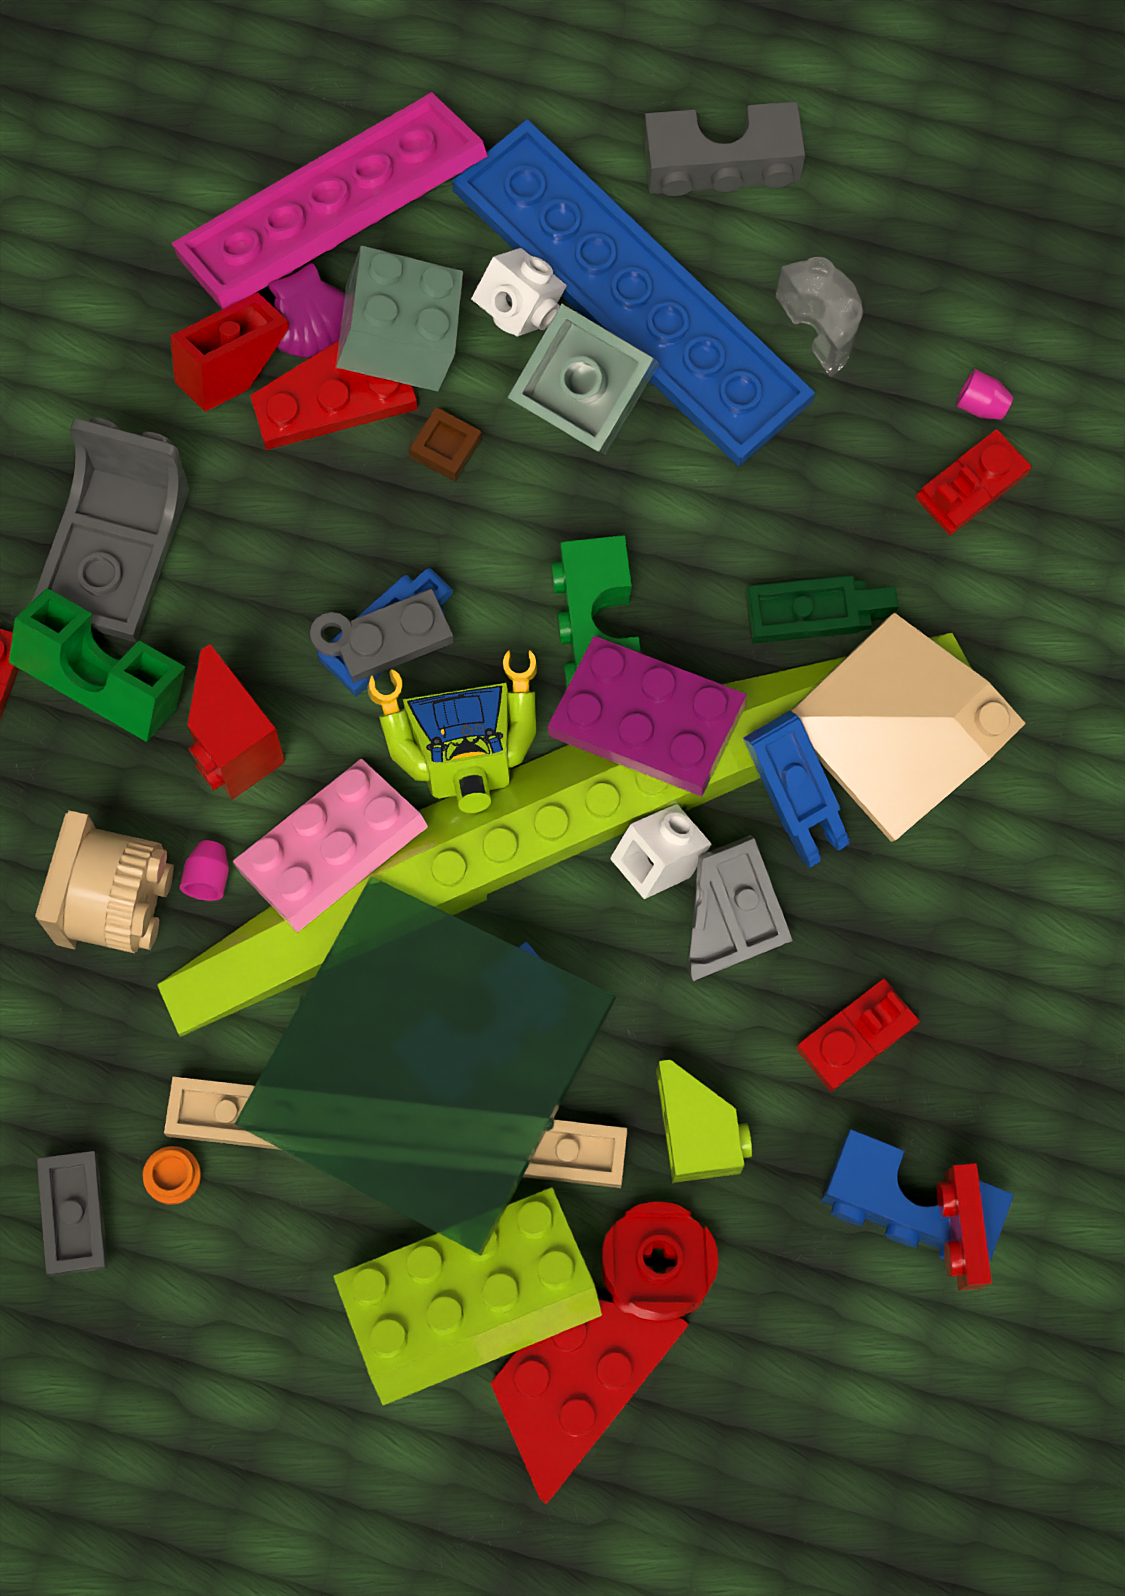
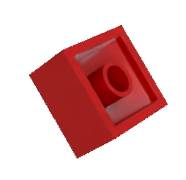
(229, 731)

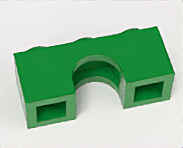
(593, 578)
(57, 647)

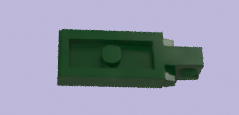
(815, 608)

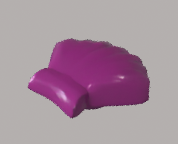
(311, 309)

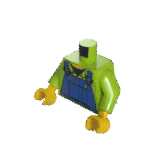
(462, 737)

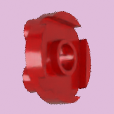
(636, 1286)

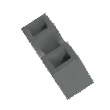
(686, 161)

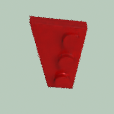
(325, 399)

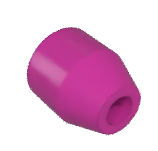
(984, 396)
(205, 872)

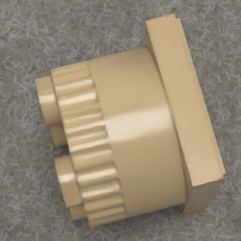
(103, 887)

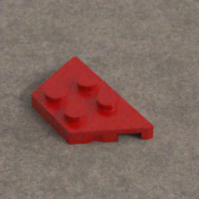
(574, 1385)

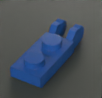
(796, 784)

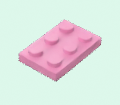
(330, 844)

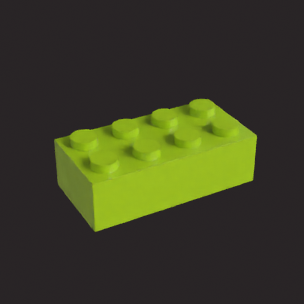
(449, 1310)

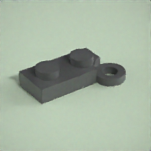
(385, 636)

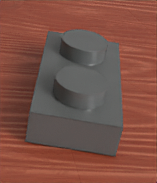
(72, 1213)

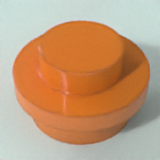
(172, 1175)

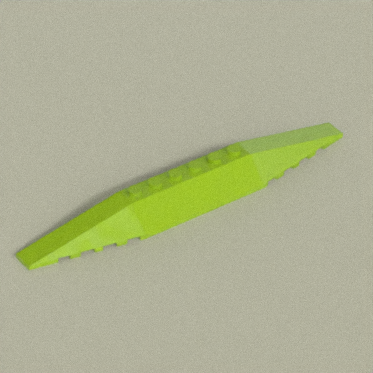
(539, 819)

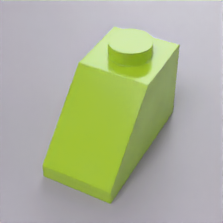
(699, 1128)

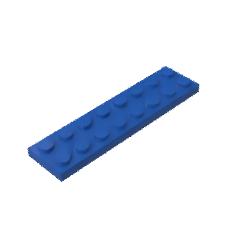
(636, 291)

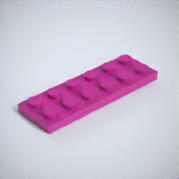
(329, 200)

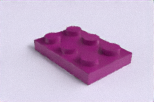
(647, 715)

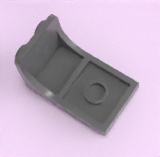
(116, 525)

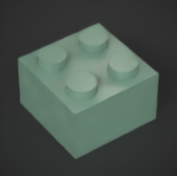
(399, 319)
(583, 379)

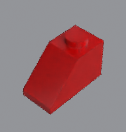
(226, 350)

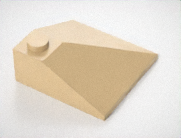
(904, 724)

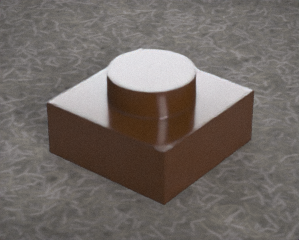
(445, 444)

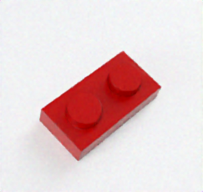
(968, 1251)

